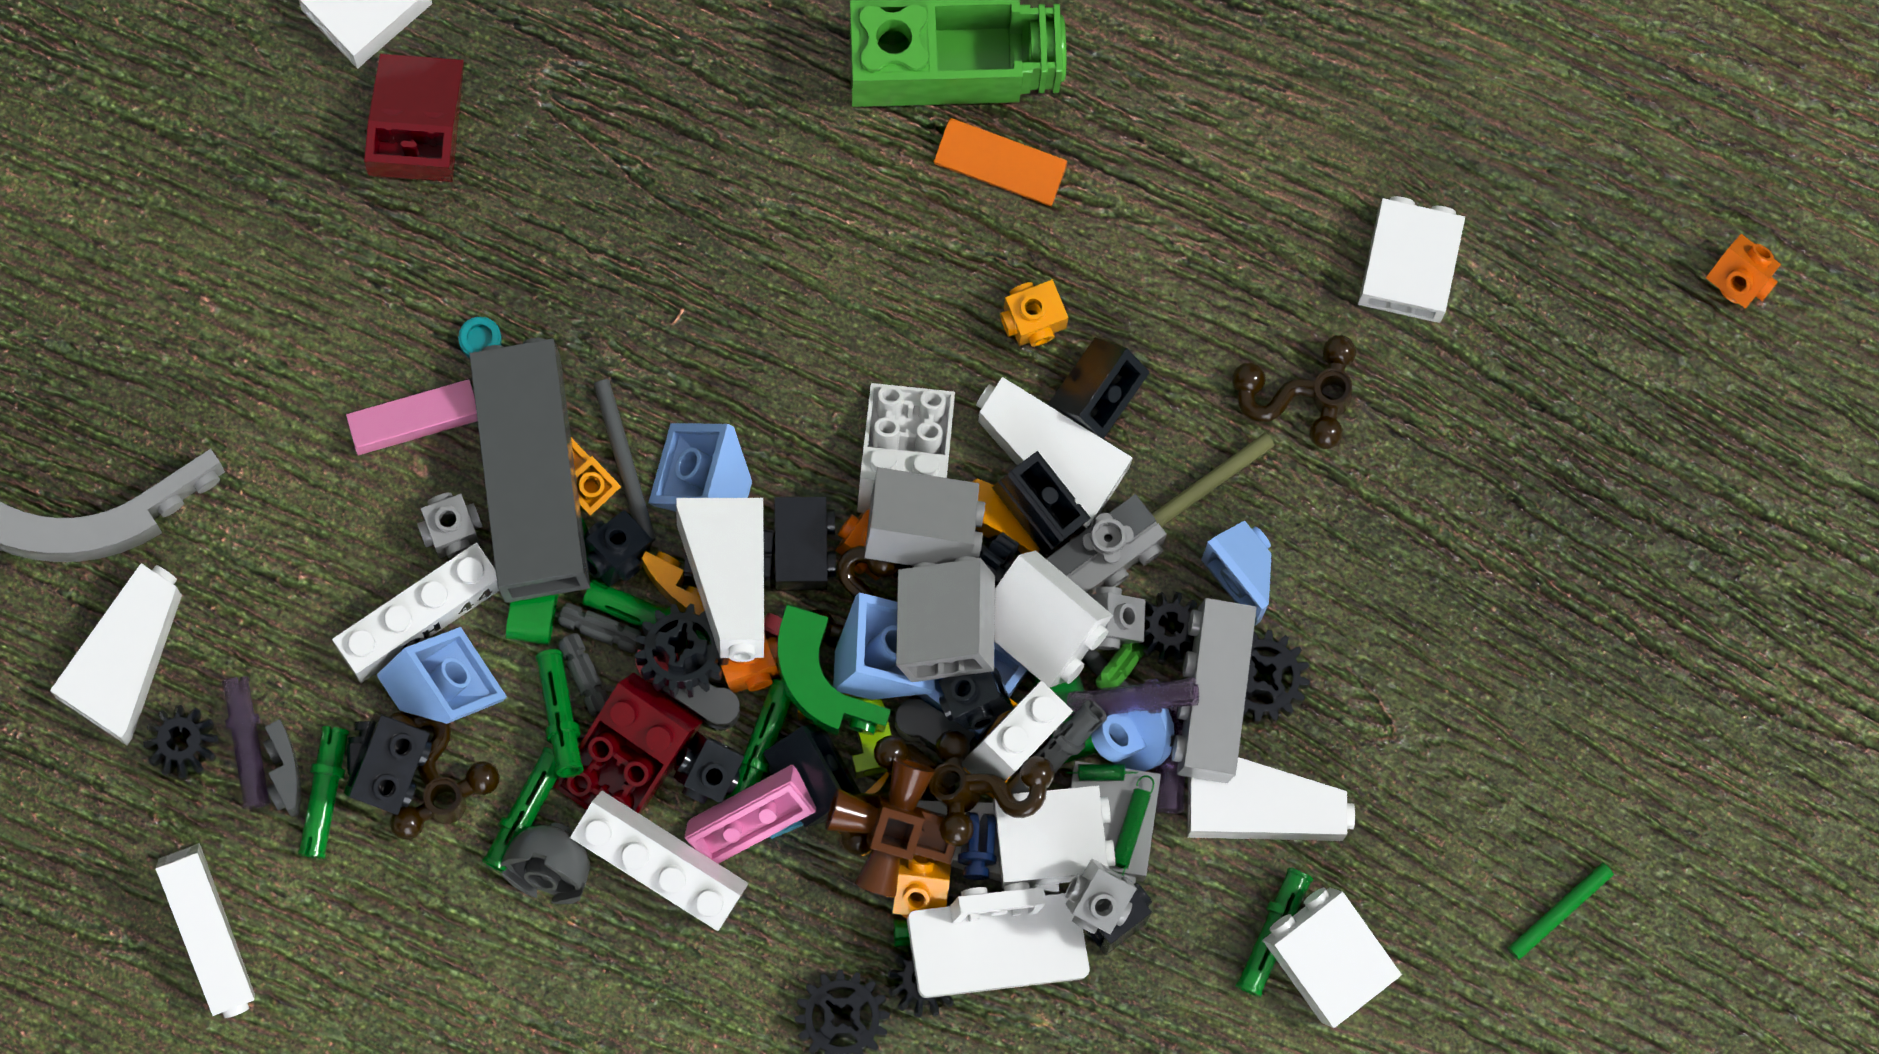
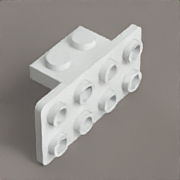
(996, 942)

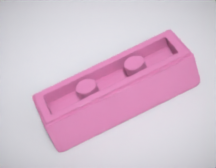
(412, 417)
(750, 815)

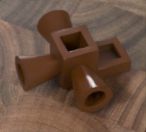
(892, 827)

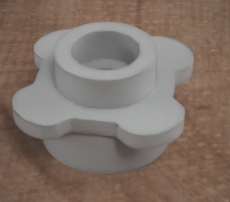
(1120, 536)

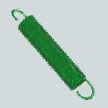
(1132, 825)

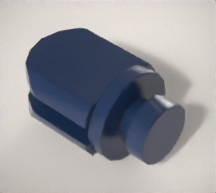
(980, 849)

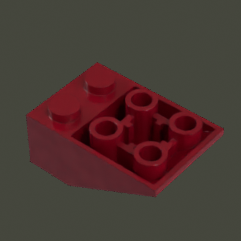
(414, 118)
(631, 746)

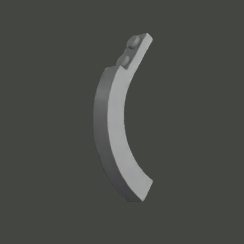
(107, 531)

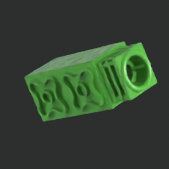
(953, 51)

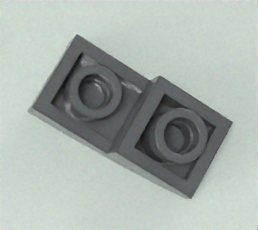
(286, 779)

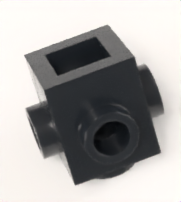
(616, 548)
(974, 699)
(707, 769)

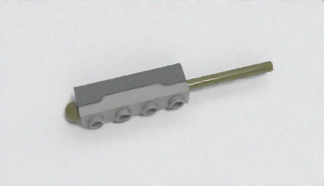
(1089, 568)

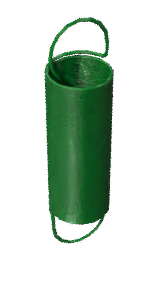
(1101, 772)

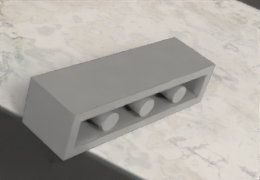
(1221, 670)

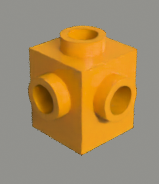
(1047, 310)
(921, 885)

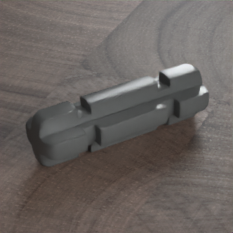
(598, 627)
(583, 673)

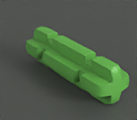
(1120, 665)

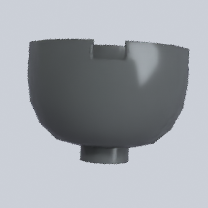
(547, 861)

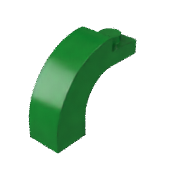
(806, 685)

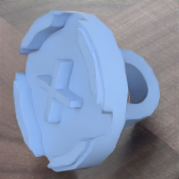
(1135, 739)

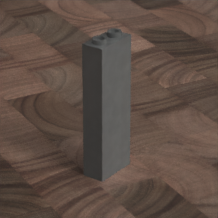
(529, 470)

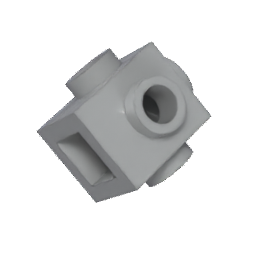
(453, 539)
(1127, 619)
(1099, 898)

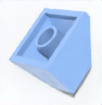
(700, 463)
(1242, 565)
(867, 653)
(441, 679)

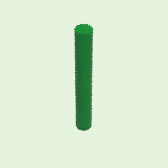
(1560, 911)

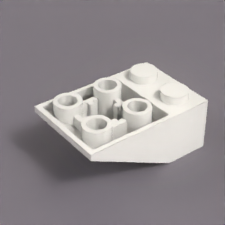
(905, 432)

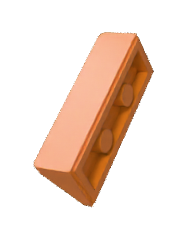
(1000, 162)

